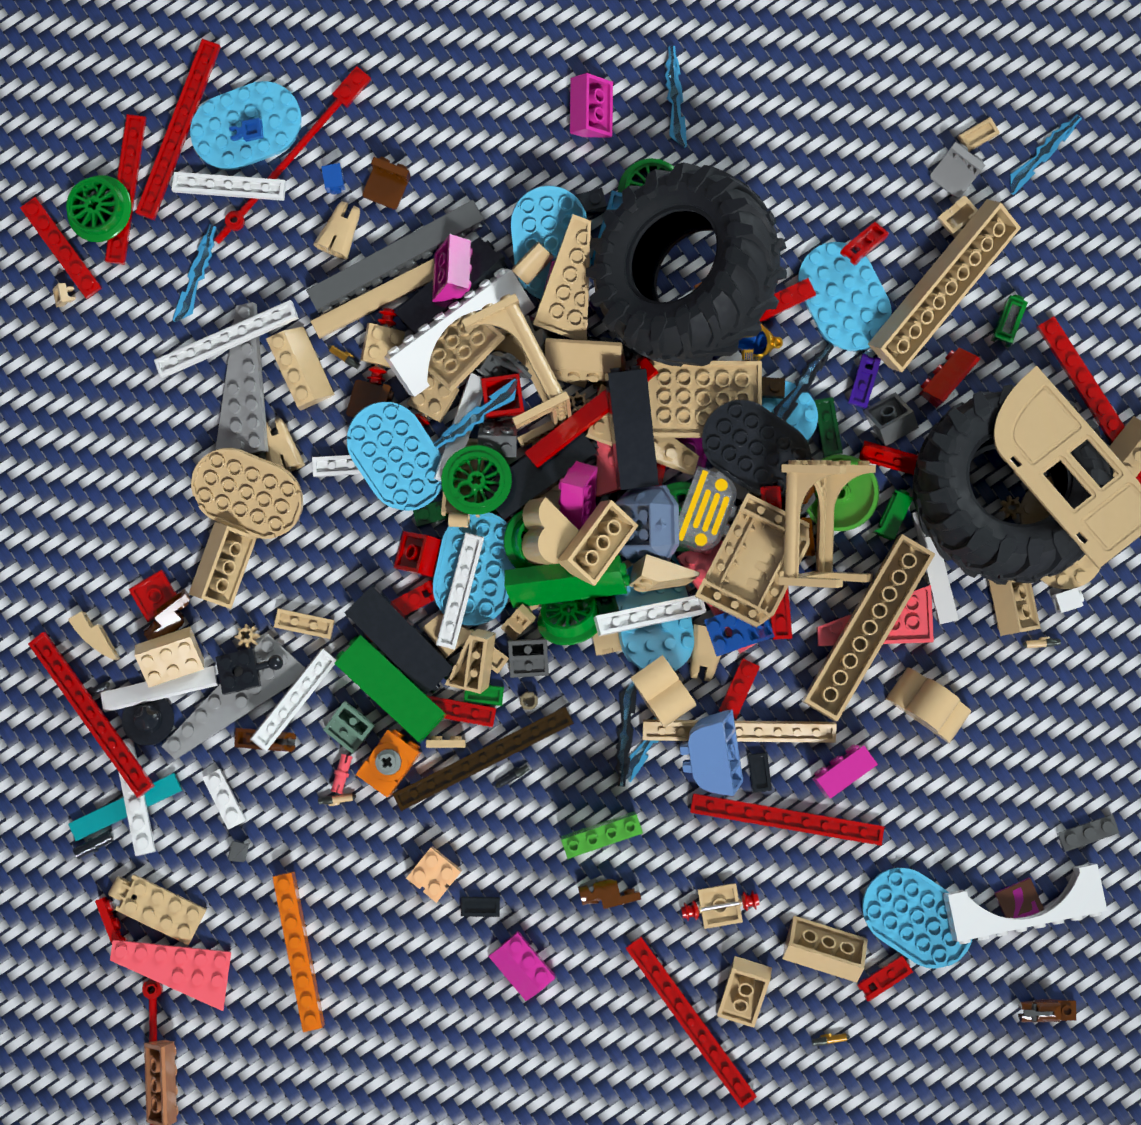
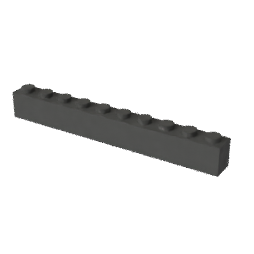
(394, 257)

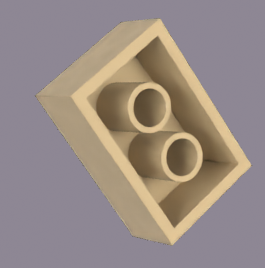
(169, 657)

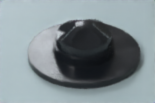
(148, 722)

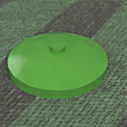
(855, 501)

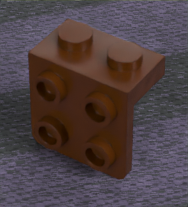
(386, 183)
(366, 394)

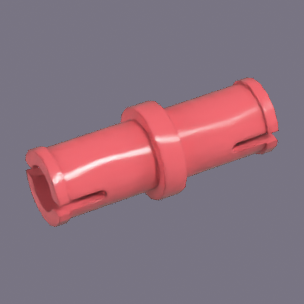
(341, 773)

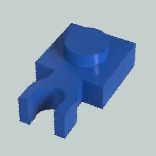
(250, 130)

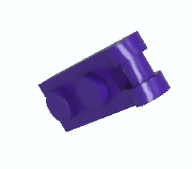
(864, 381)

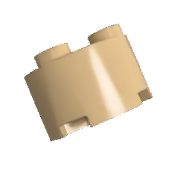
(957, 216)

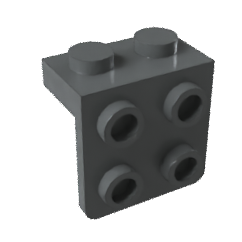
(502, 364)
(499, 436)

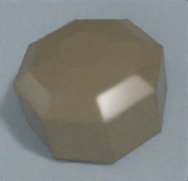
(528, 700)

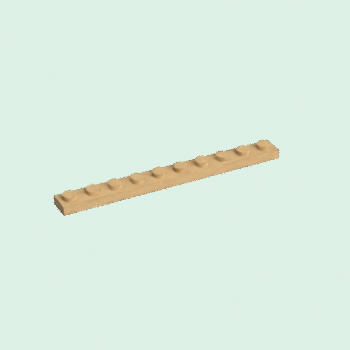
(748, 731)

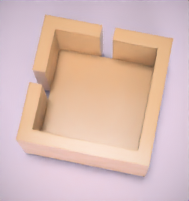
(434, 873)

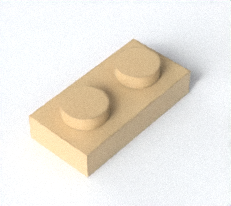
(454, 742)

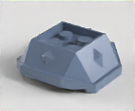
(657, 519)

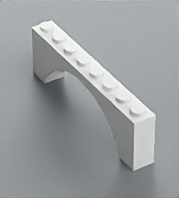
(412, 357)
(1080, 897)

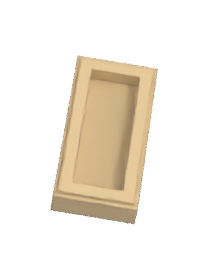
(979, 134)

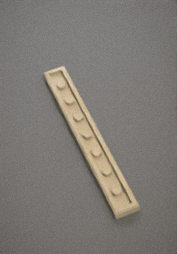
(374, 299)

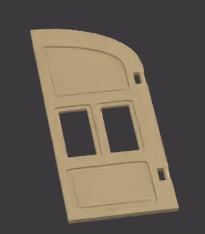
(1041, 430)

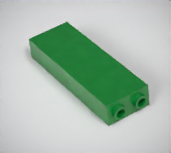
(555, 584)
(389, 688)

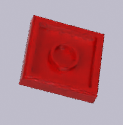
(152, 594)

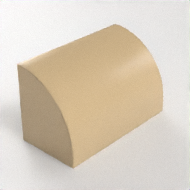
(532, 263)

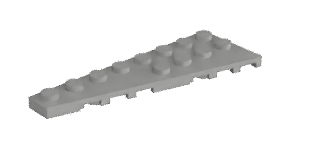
(243, 404)
(222, 710)

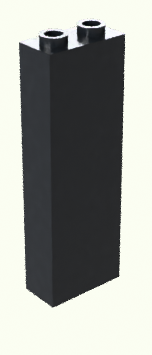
(422, 310)
(631, 427)
(534, 482)
(400, 639)

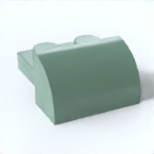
(349, 727)

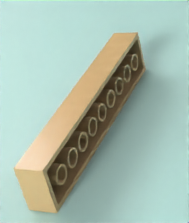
(944, 285)
(868, 627)

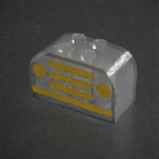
(706, 511)

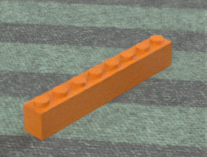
(298, 951)

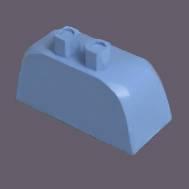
(714, 754)

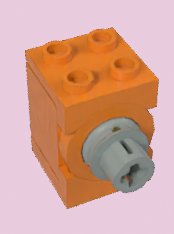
(389, 762)

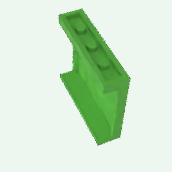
(601, 834)

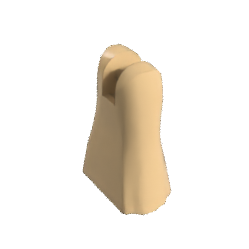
(338, 232)
(282, 448)
(703, 654)

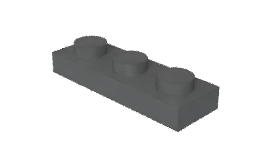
(1088, 833)

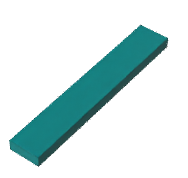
(117, 811)

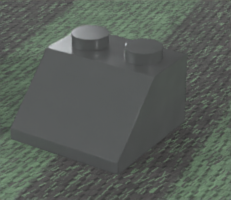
(891, 419)

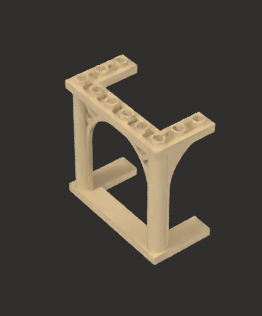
(524, 346)
(829, 479)

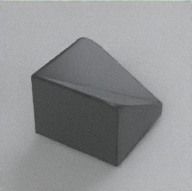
(238, 851)

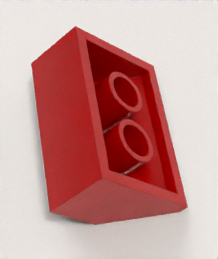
(948, 376)

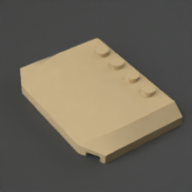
(749, 563)

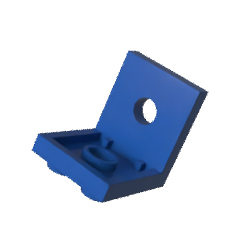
(742, 633)

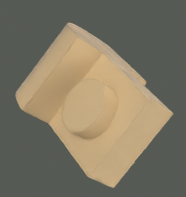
(518, 622)

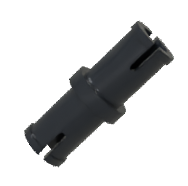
(93, 844)

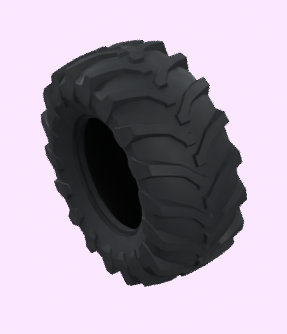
(730, 296)
(964, 528)

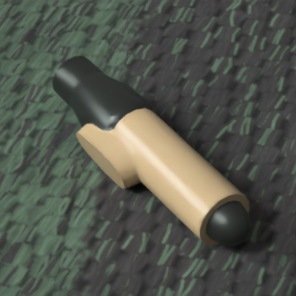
(1042, 642)
(335, 800)

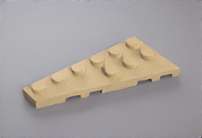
(567, 290)
(667, 450)

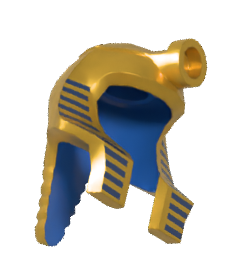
(756, 347)

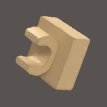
(61, 296)

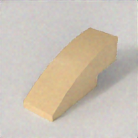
(93, 635)

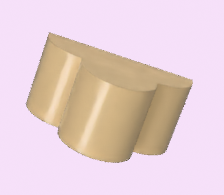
(547, 532)
(663, 691)
(929, 704)

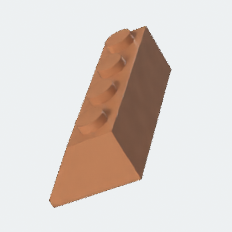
(160, 1082)

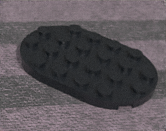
(752, 444)

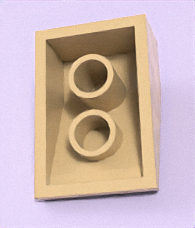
(657, 574)
(744, 991)

